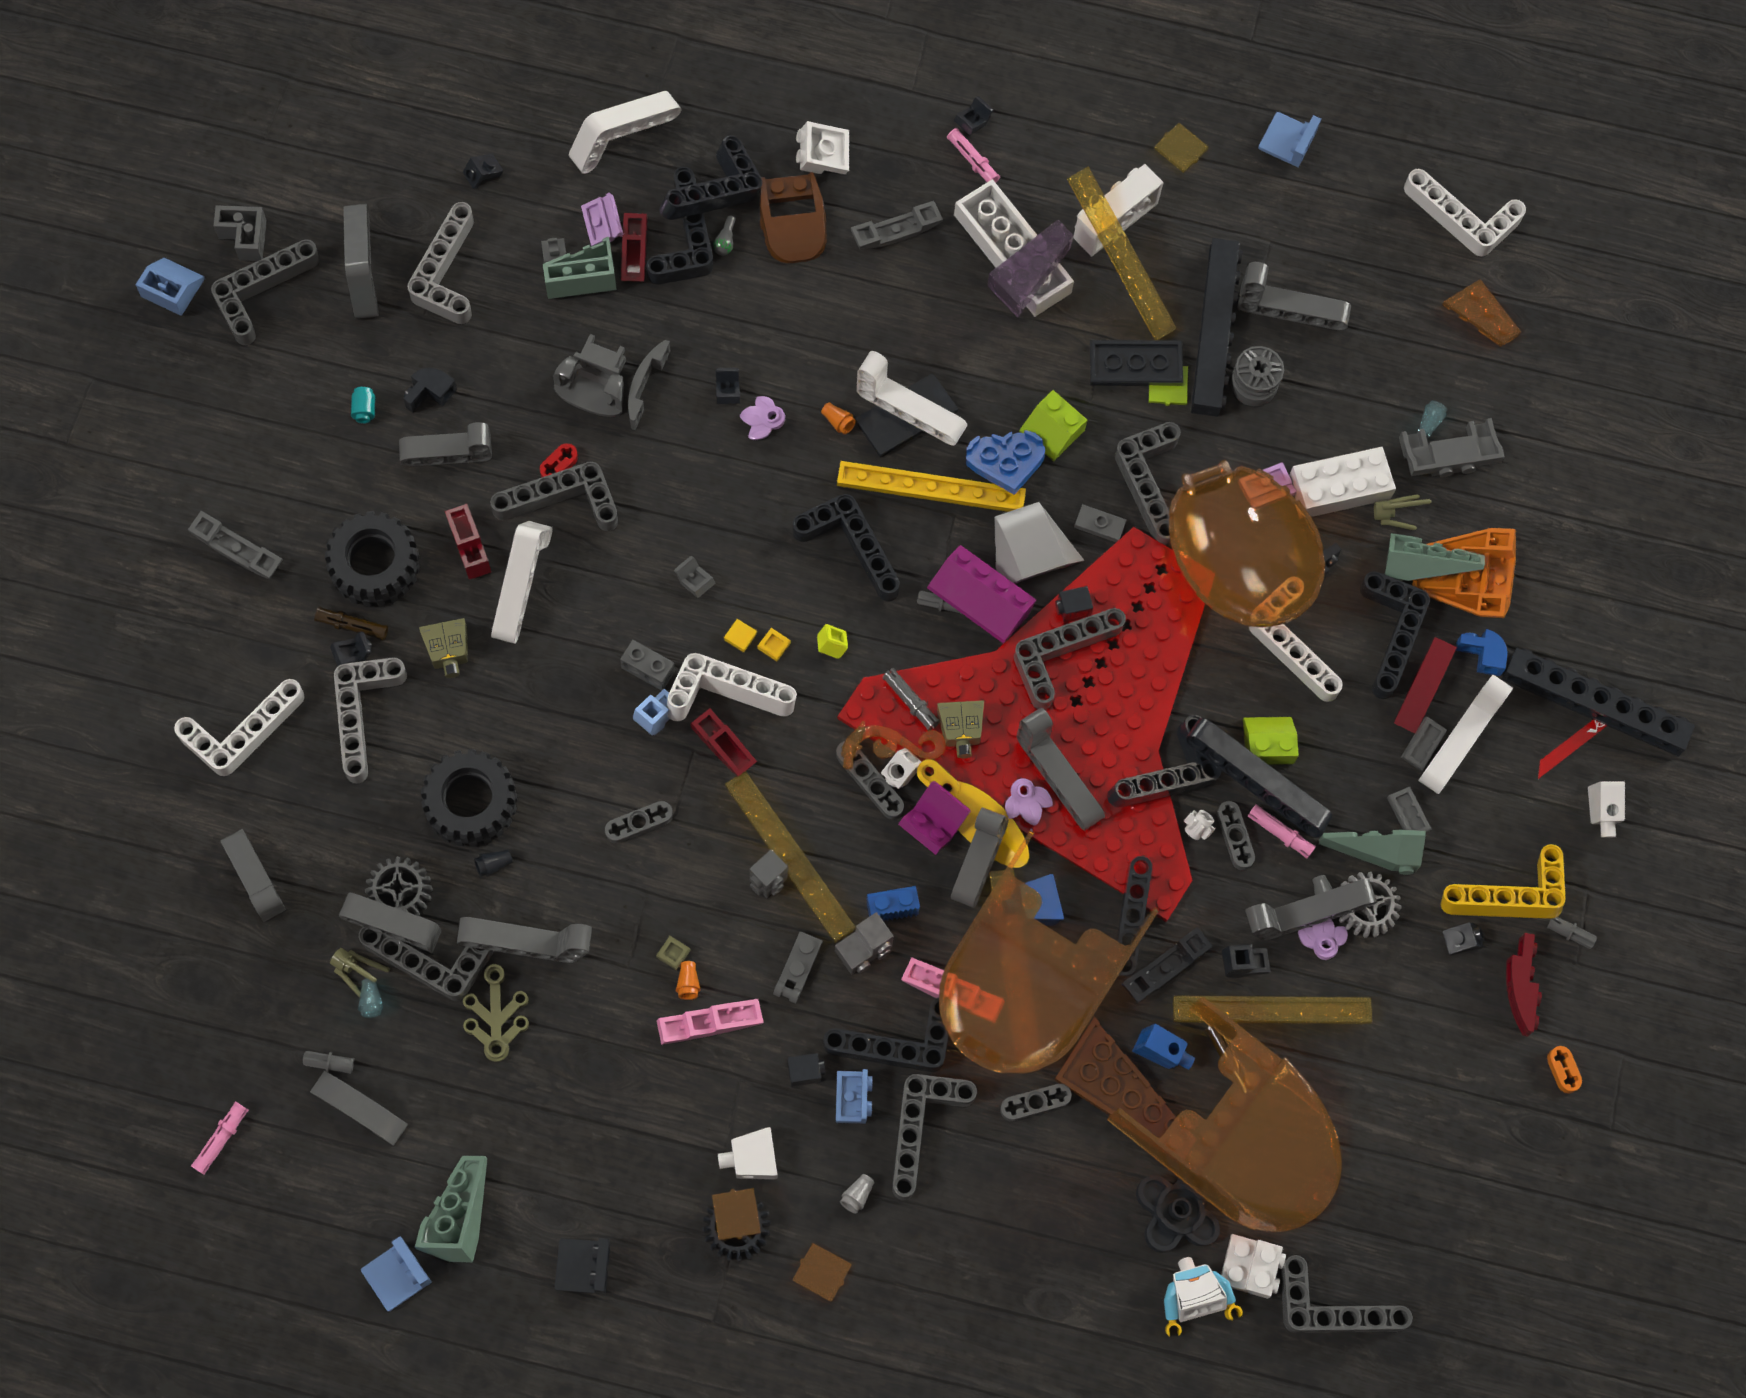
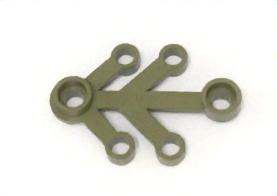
(496, 1017)

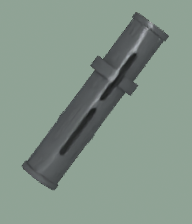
(916, 705)

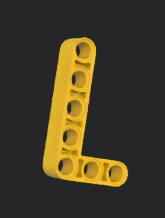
(1514, 896)

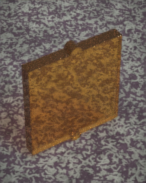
(736, 1214)
(822, 1272)

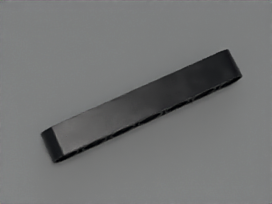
(1259, 777)

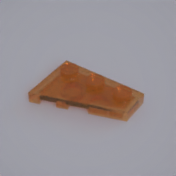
(1483, 310)

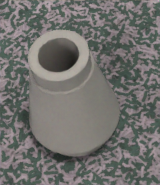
(857, 1194)

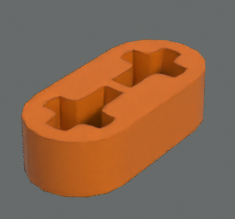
(1569, 1066)

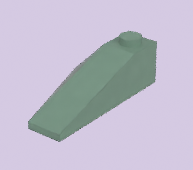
(1413, 560)
(1395, 851)
(455, 1221)

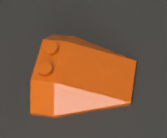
(1479, 591)

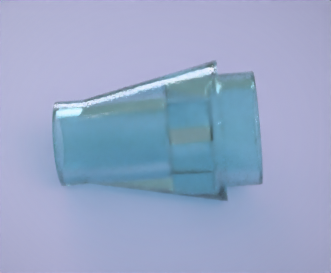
(1432, 417)
(370, 1000)

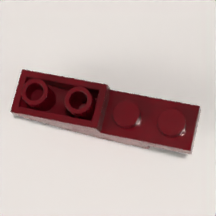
(1521, 992)

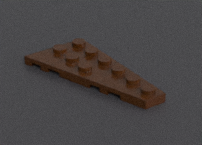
(1111, 1081)

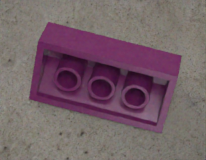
(982, 594)

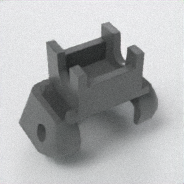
(595, 383)

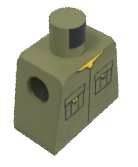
(447, 645)
(961, 725)

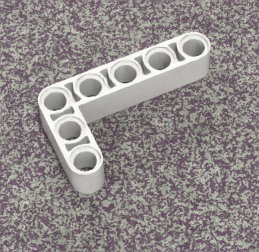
(618, 122)
(1462, 215)
(904, 403)
(527, 543)
(1300, 665)
(700, 672)
(243, 731)
(1465, 734)

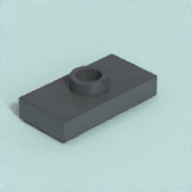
(1100, 523)
(1423, 743)
(1408, 810)

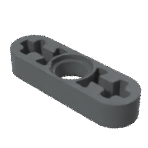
(1236, 817)
(658, 822)
(1019, 1114)

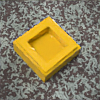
(740, 635)
(774, 644)

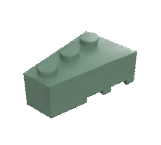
(581, 272)

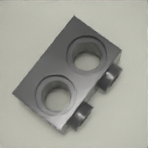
(647, 665)

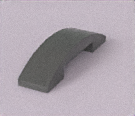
(897, 228)
(654, 359)
(234, 546)
(359, 1107)

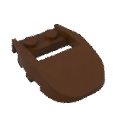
(798, 235)

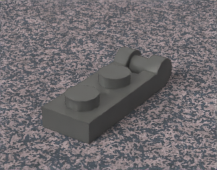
(798, 966)

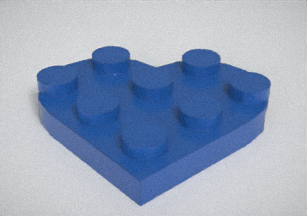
(1006, 459)

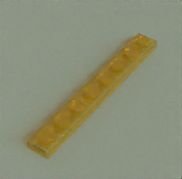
(1121, 253)
(784, 846)
(1281, 1009)

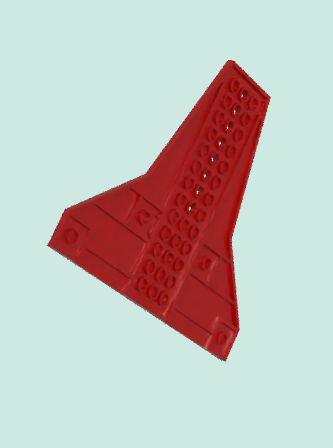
(1103, 740)

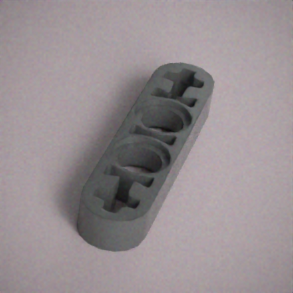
(872, 778)

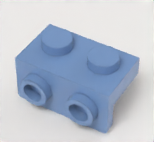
(852, 1096)

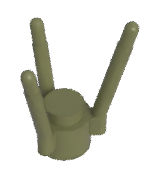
(1385, 509)
(346, 962)

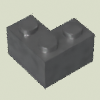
(868, 942)

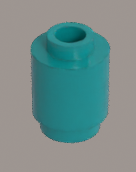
(363, 405)

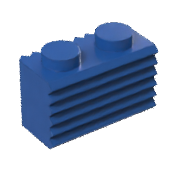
(894, 903)

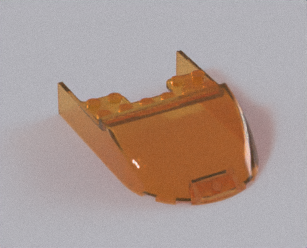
(1019, 989)
(1265, 1147)

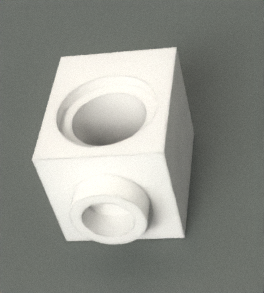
(907, 761)

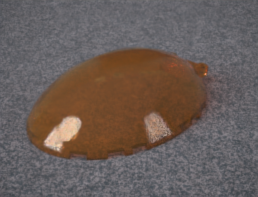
(1246, 545)

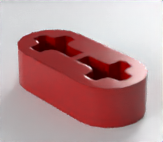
(556, 457)

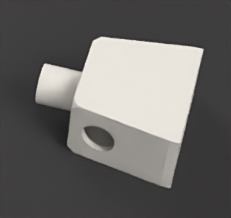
(1606, 798)
(751, 1156)

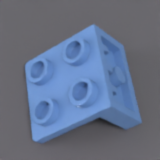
(1289, 138)
(395, 1275)

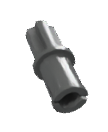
(932, 600)
(1572, 932)
(328, 1061)

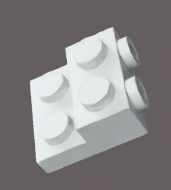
(823, 148)
(1253, 1266)

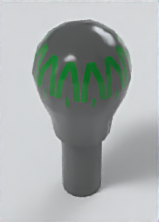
(723, 242)

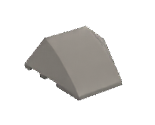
(1031, 544)

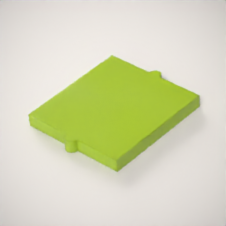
(1170, 394)

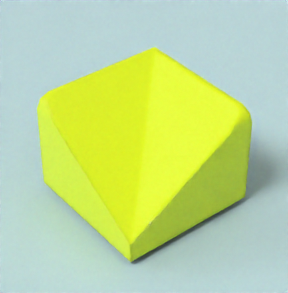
(832, 641)

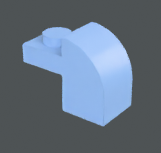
(653, 713)

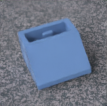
(169, 285)

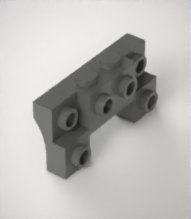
(1453, 454)

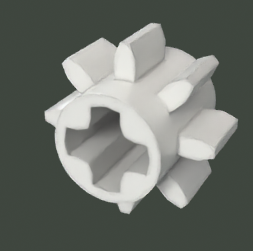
(1199, 824)

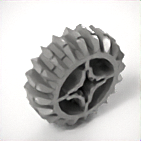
(1386, 898)

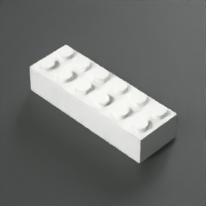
(1001, 233)

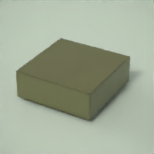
(673, 953)

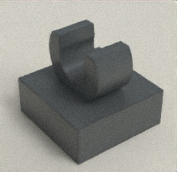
(553, 249)

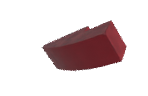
(634, 247)
(468, 541)
(723, 742)

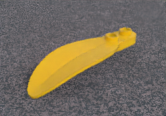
(975, 800)

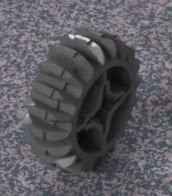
(409, 889)

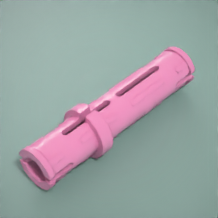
(979, 163)
(1284, 833)
(219, 1138)

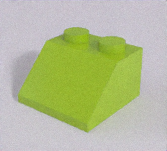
(1056, 424)
(1271, 739)

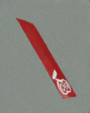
(1569, 746)

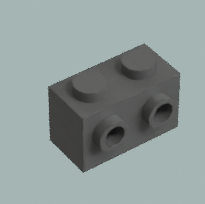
(768, 875)

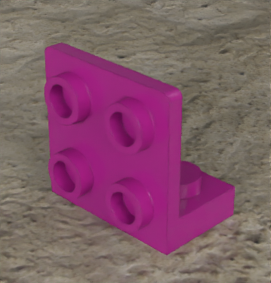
(935, 818)

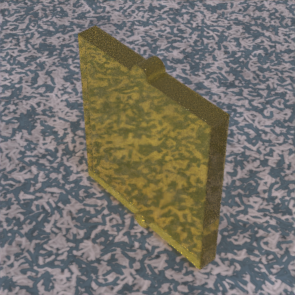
(1181, 147)

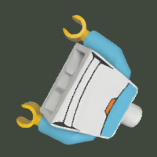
(1196, 1294)

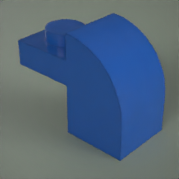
(1489, 647)

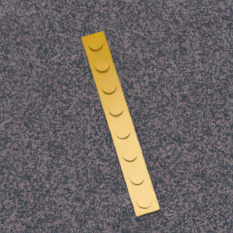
(928, 487)

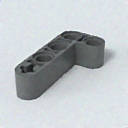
(447, 448)
(979, 859)
(253, 875)
(390, 921)

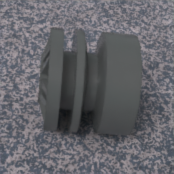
(1257, 386)

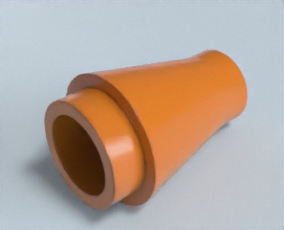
(839, 418)
(688, 983)

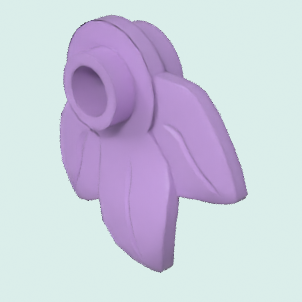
(759, 418)
(1027, 805)
(1324, 934)

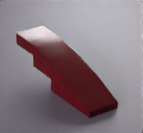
(1425, 685)

